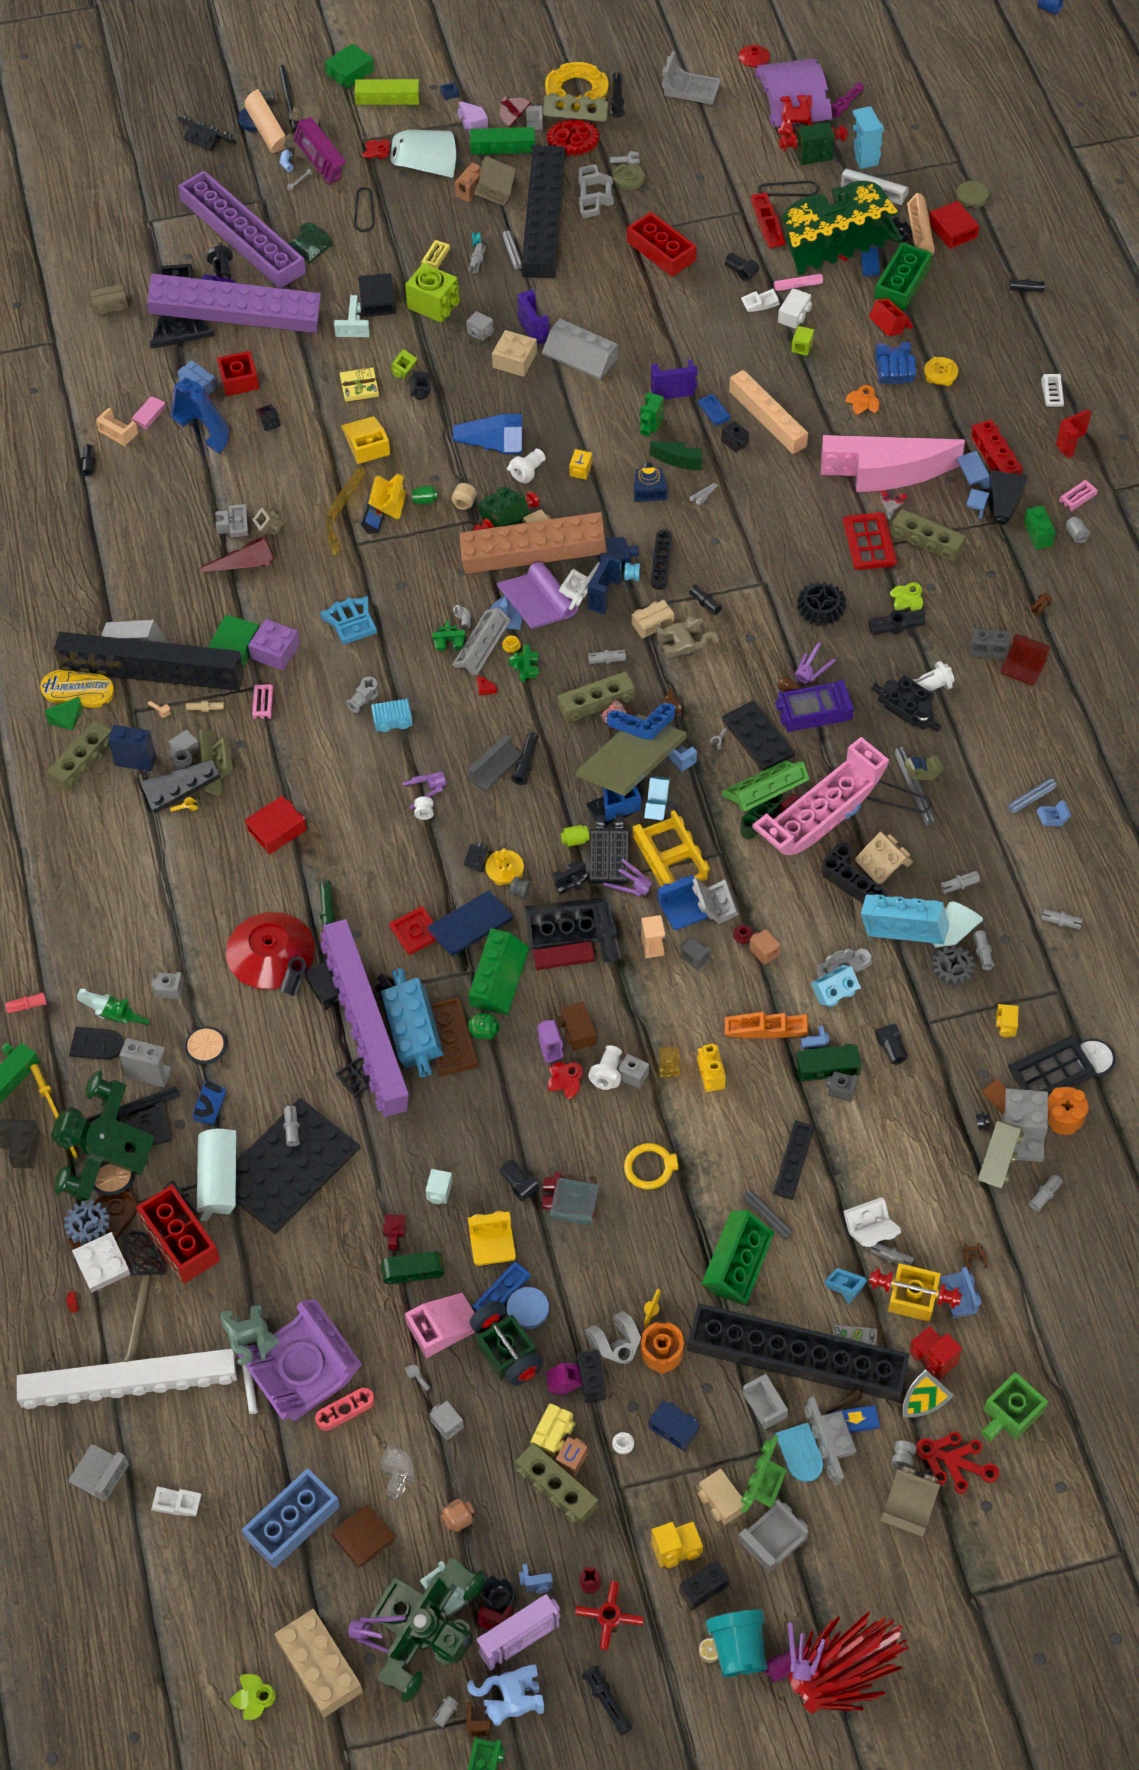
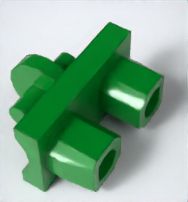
(448, 634)
(521, 662)

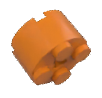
(1066, 1110)
(665, 1336)

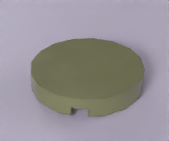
(628, 176)
(972, 194)

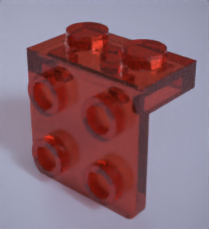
(1025, 659)

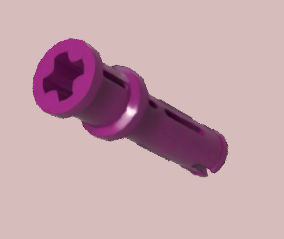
(856, 90)

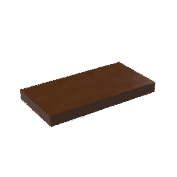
(454, 1037)

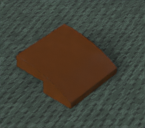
(363, 1536)

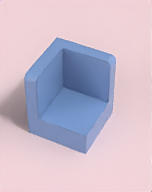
(978, 500)
(683, 758)

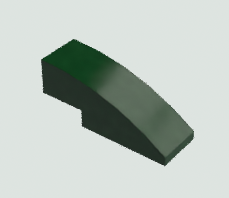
(677, 455)

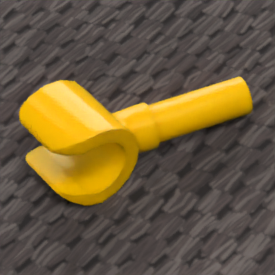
(188, 803)

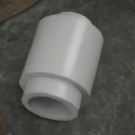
(1077, 530)

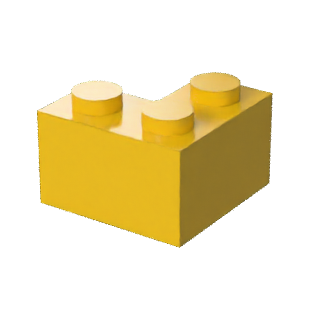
(675, 1544)

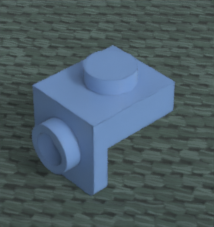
(1054, 815)
(537, 1583)

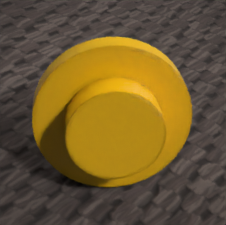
(511, 644)

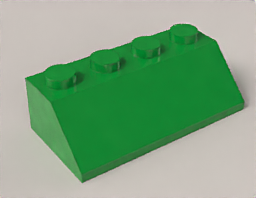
(498, 972)
(738, 1257)

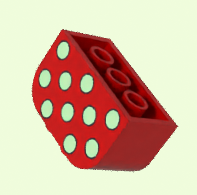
(178, 1234)

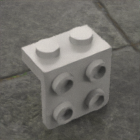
(716, 900)

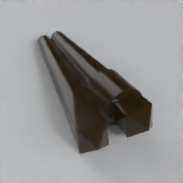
(850, 1398)

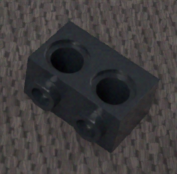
(591, 1376)
(704, 1585)

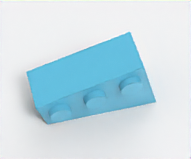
(868, 137)

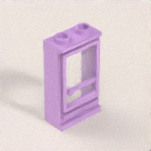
(519, 1631)

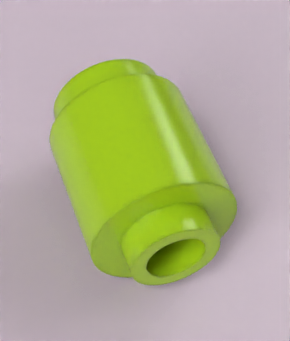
(575, 835)

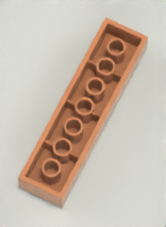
(533, 543)

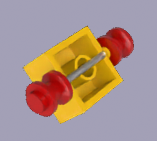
(914, 1291)

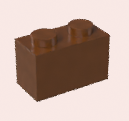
(578, 1026)

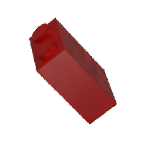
(953, 224)
(276, 824)

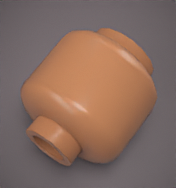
(457, 1515)

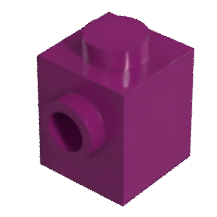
(563, 1378)

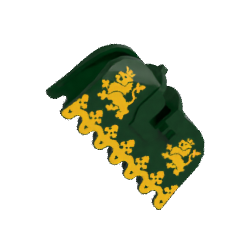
(851, 223)

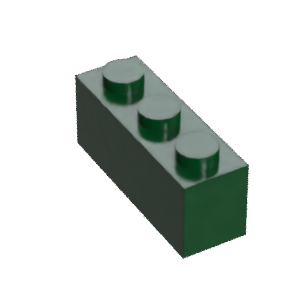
(822, 1062)

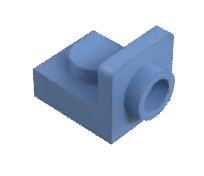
(815, 1042)

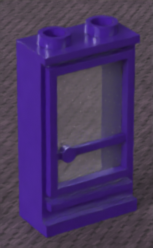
(814, 706)

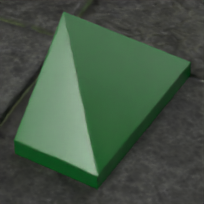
(65, 714)

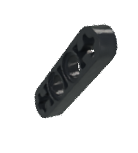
(661, 559)

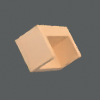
(116, 429)
(651, 935)

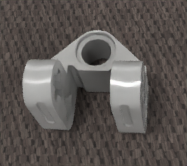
(610, 1351)

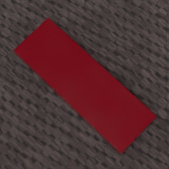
(563, 955)

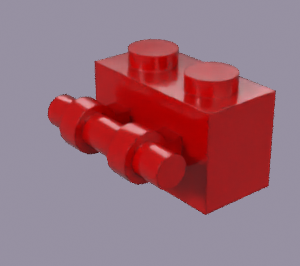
(889, 317)

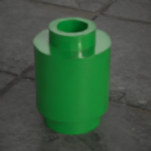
(424, 495)

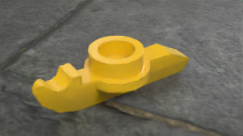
(652, 1308)

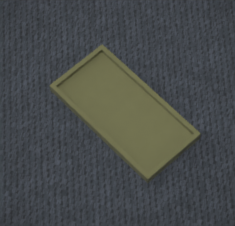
(629, 759)

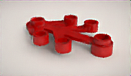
(953, 1460)

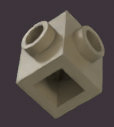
(268, 520)

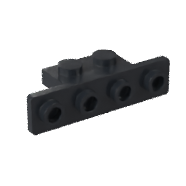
(203, 136)

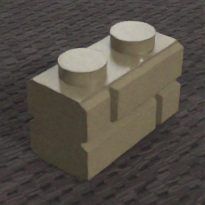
(109, 299)

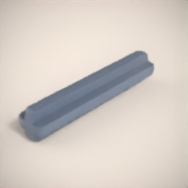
(1032, 795)

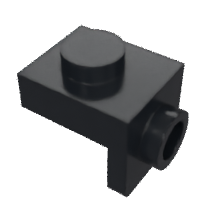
(477, 856)

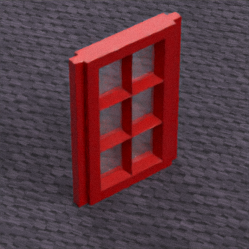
(869, 541)

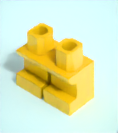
(711, 1068)

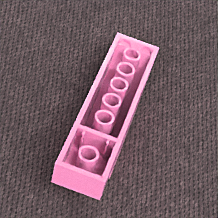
(888, 461)

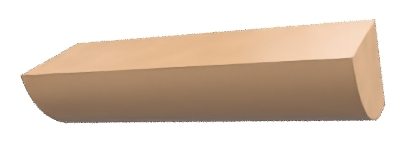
(265, 121)
(920, 223)

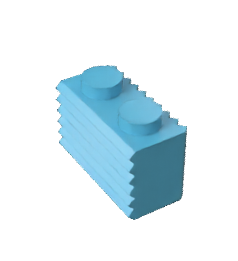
(392, 715)

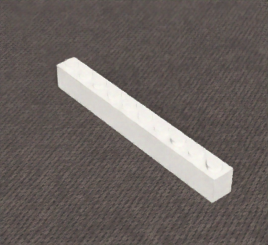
(126, 1378)

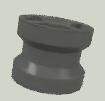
(520, 887)

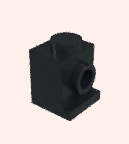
(419, 388)

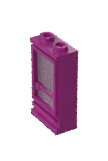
(319, 150)

